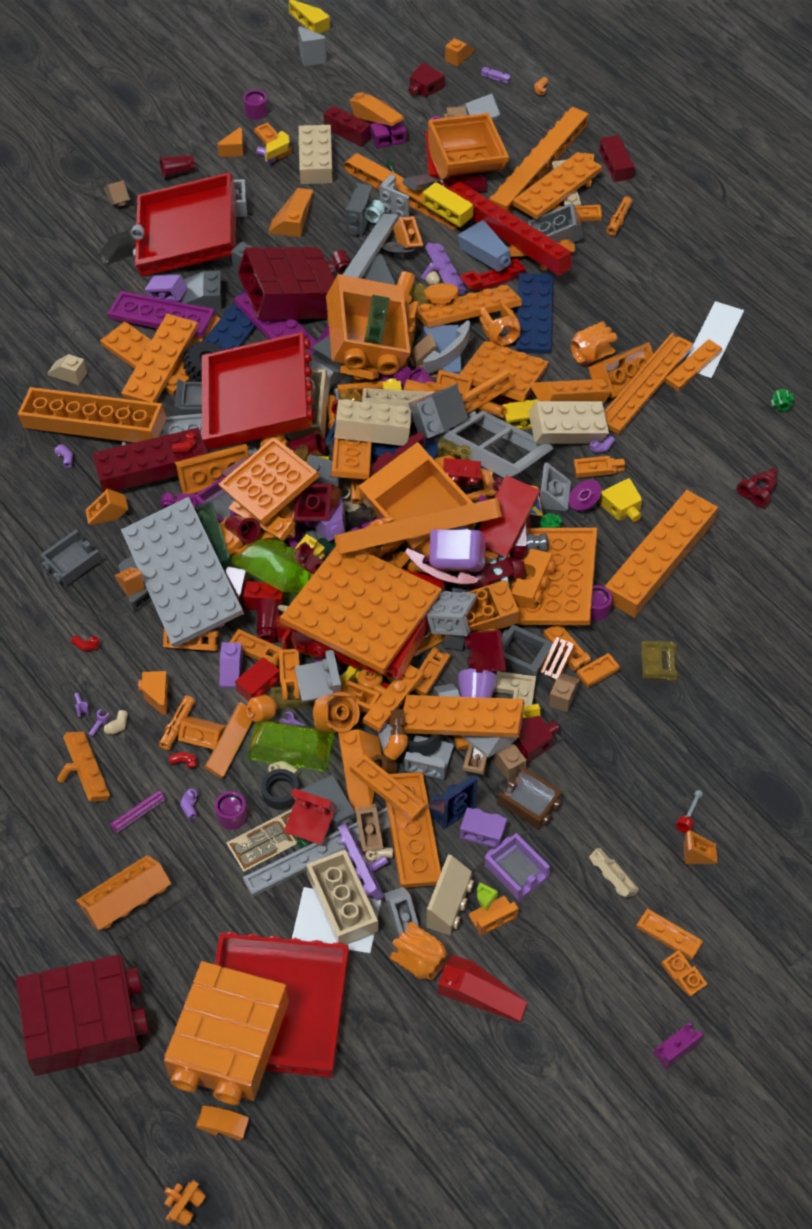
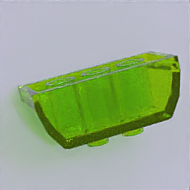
(273, 564)
(291, 743)

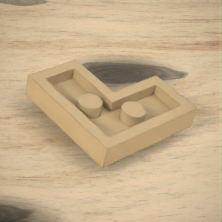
(519, 685)

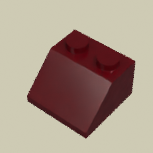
(317, 503)

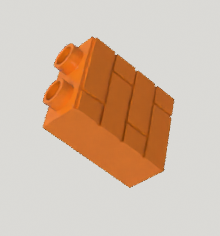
(347, 319)
(412, 488)
(226, 1033)

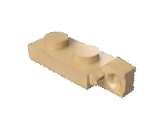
(614, 873)

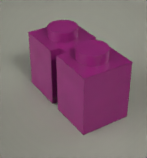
(380, 132)

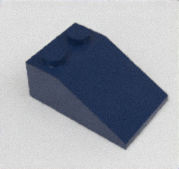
(453, 803)

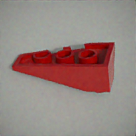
(476, 987)

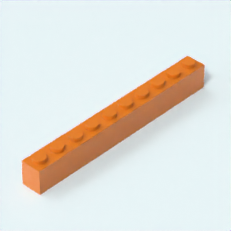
(541, 158)

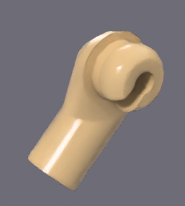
(117, 725)
(283, 765)
(373, 855)

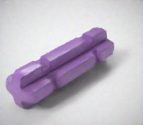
(496, 75)

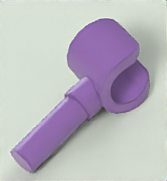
(80, 706)
(290, 719)
(101, 720)

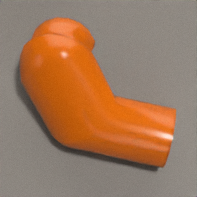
(539, 86)

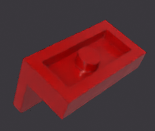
(284, 634)

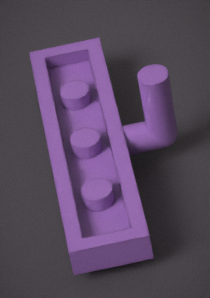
(445, 268)
(364, 869)

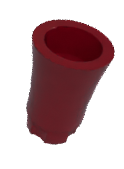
(176, 165)
(314, 442)
(243, 528)
(266, 619)

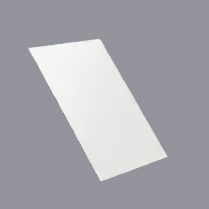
(313, 925)

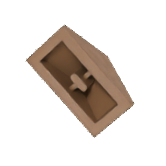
(475, 761)

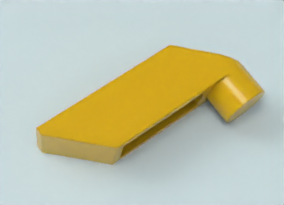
(277, 146)

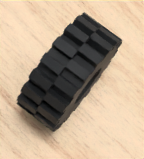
(193, 358)

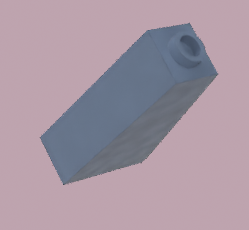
(485, 246)
(443, 337)

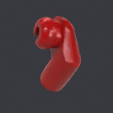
(186, 445)
(91, 644)
(190, 759)

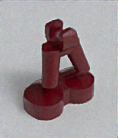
(759, 496)

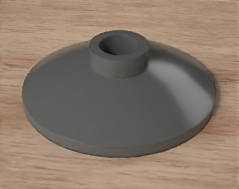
(398, 249)

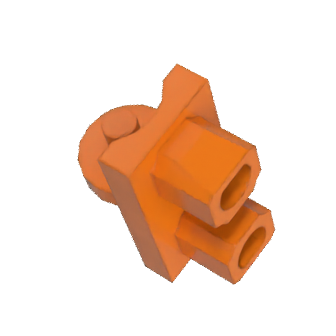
(178, 1212)

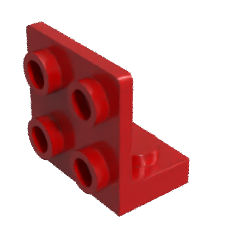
(463, 471)
(310, 816)

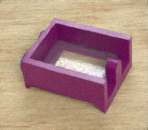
(220, 500)

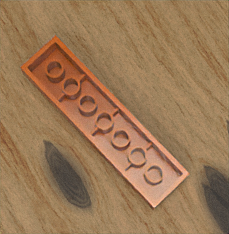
(91, 415)
(661, 553)

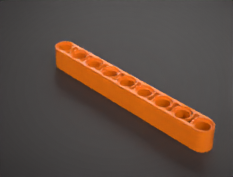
(375, 175)
(417, 526)

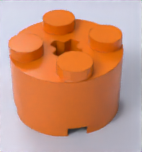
(335, 712)

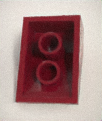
(485, 651)

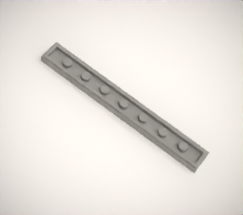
(371, 245)
(296, 862)

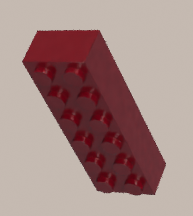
(143, 461)

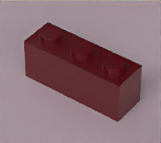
(348, 126)
(616, 158)

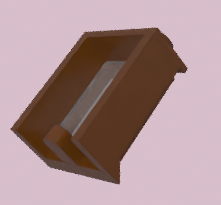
(530, 798)

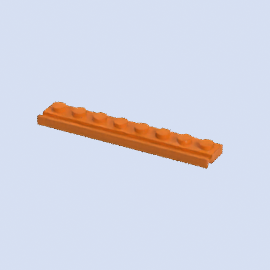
(646, 382)

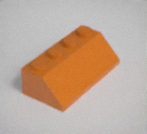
(572, 390)
(124, 892)

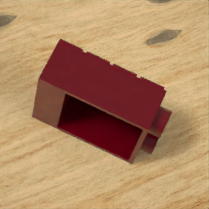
(286, 282)
(80, 1014)

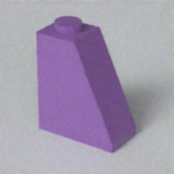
(334, 526)

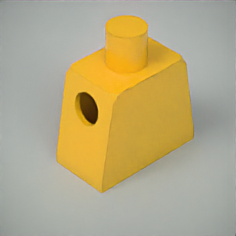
(622, 501)

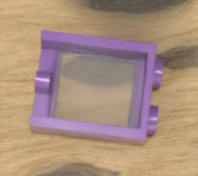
(517, 866)

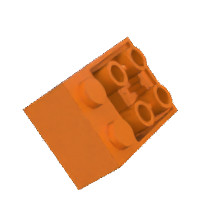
(493, 608)

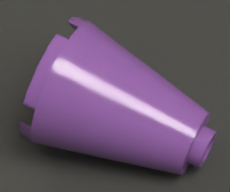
(476, 684)

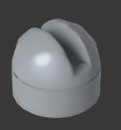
(137, 232)

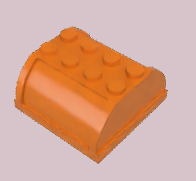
(466, 145)

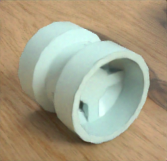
(374, 211)

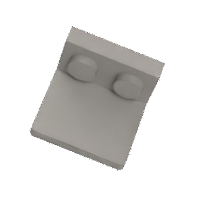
(393, 200)
(449, 613)
(318, 678)
(432, 765)

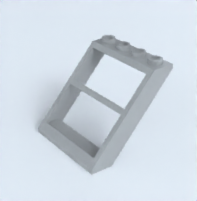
(502, 430)

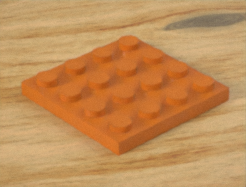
(493, 359)
(268, 480)

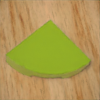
(486, 895)

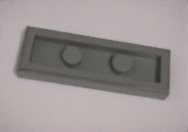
(419, 182)

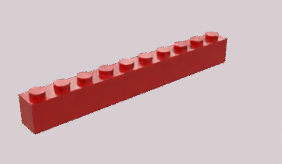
(516, 231)

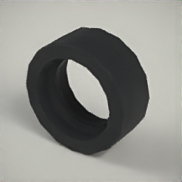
(423, 747)
(274, 776)

